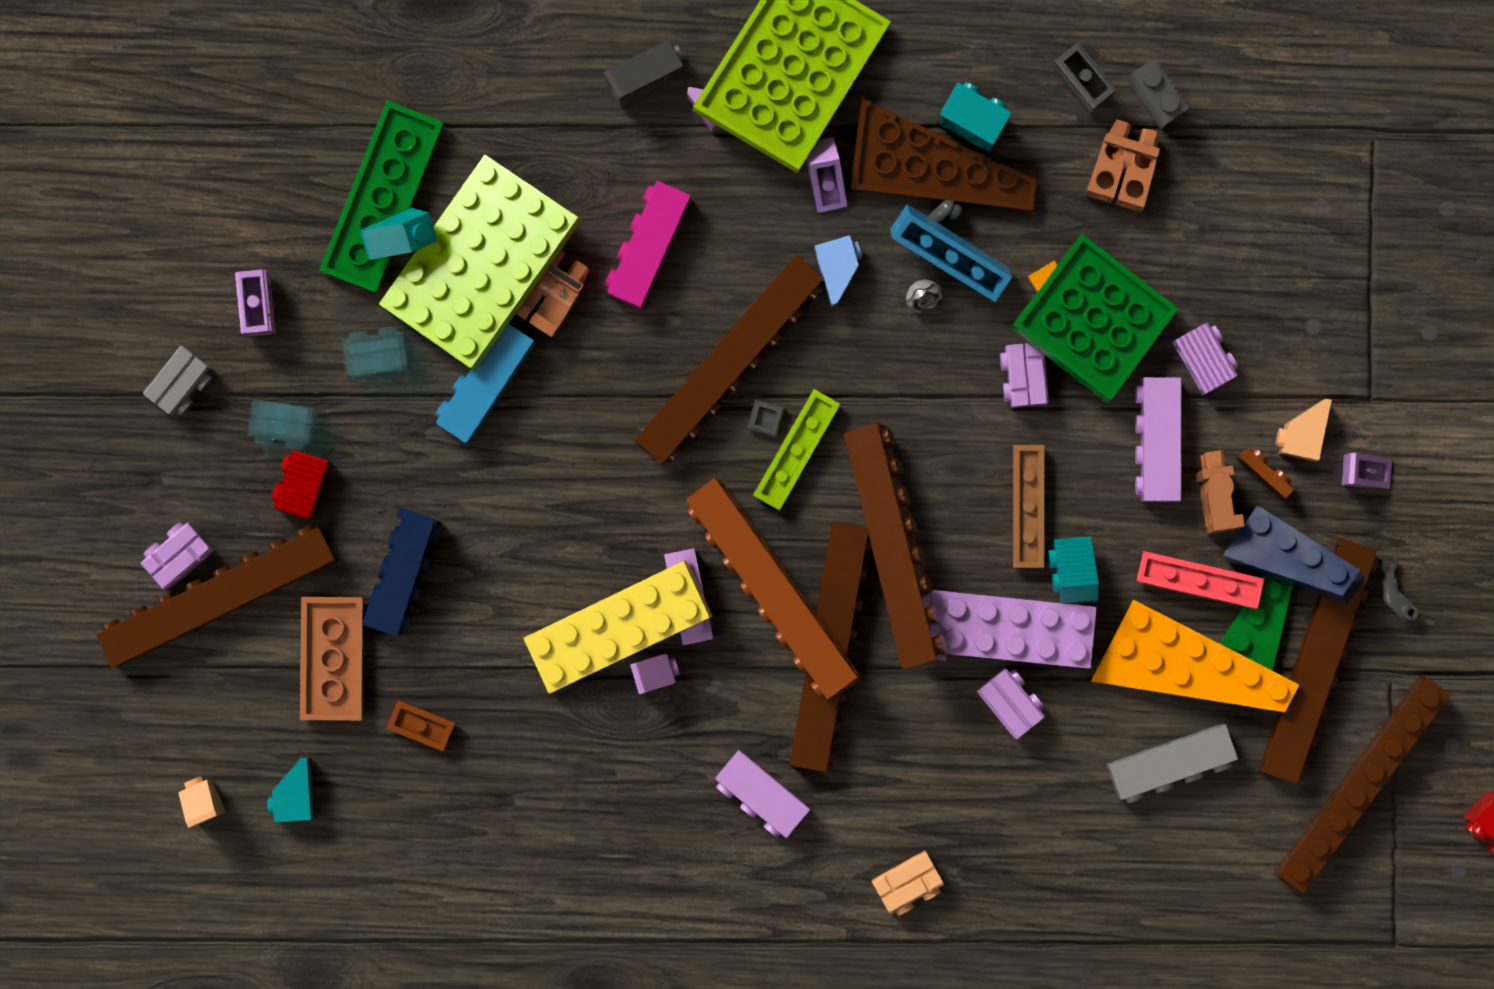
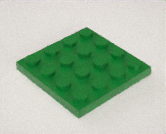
(1094, 318)

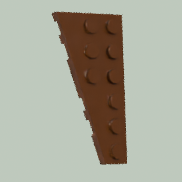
(919, 163)

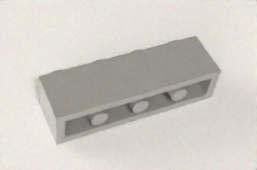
(1172, 761)

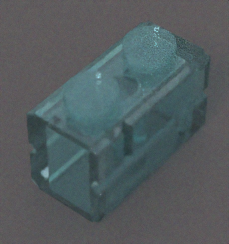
(375, 353)
(281, 423)

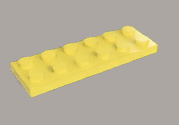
(618, 626)

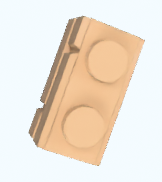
(908, 883)

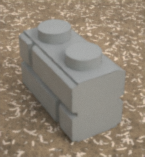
(179, 382)

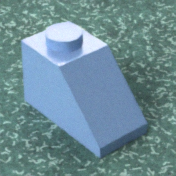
(837, 265)

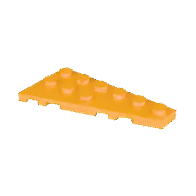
(1175, 660)

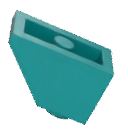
(399, 234)
(293, 795)

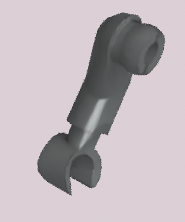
(945, 209)
(1392, 596)

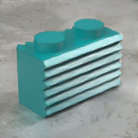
(1075, 569)

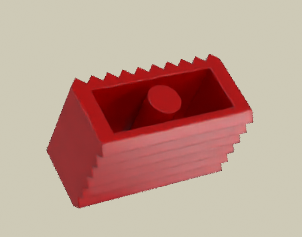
(300, 484)

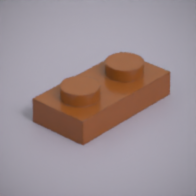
(1256, 464)
(420, 725)

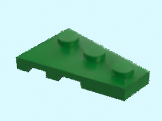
(1259, 631)

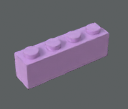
(1160, 439)

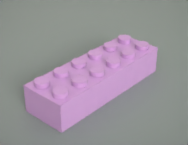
(1016, 629)

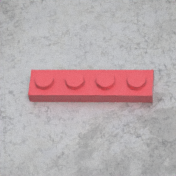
(1200, 580)

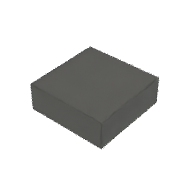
(765, 418)

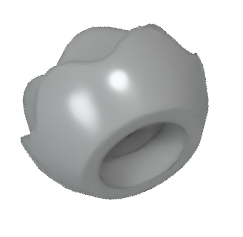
(923, 295)

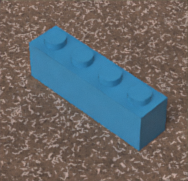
(951, 253)
(482, 388)

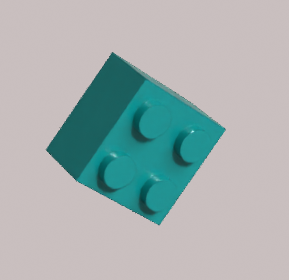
(974, 116)

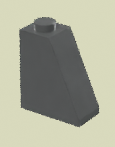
(644, 72)

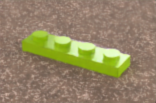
(796, 449)

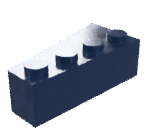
(1284, 553)
(402, 572)

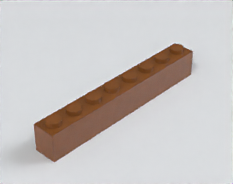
(773, 589)

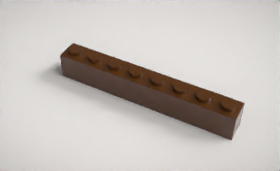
(729, 360)
(895, 547)
(216, 597)
(836, 609)
(1315, 672)
(1361, 783)

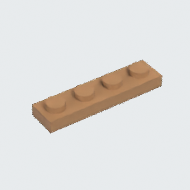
(1028, 506)

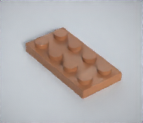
(331, 658)

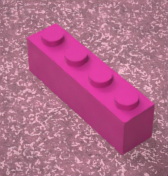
(648, 245)

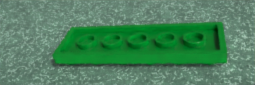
(381, 189)

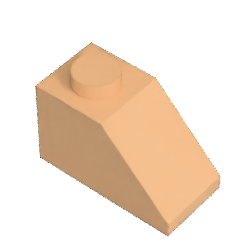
(1305, 433)
(200, 801)

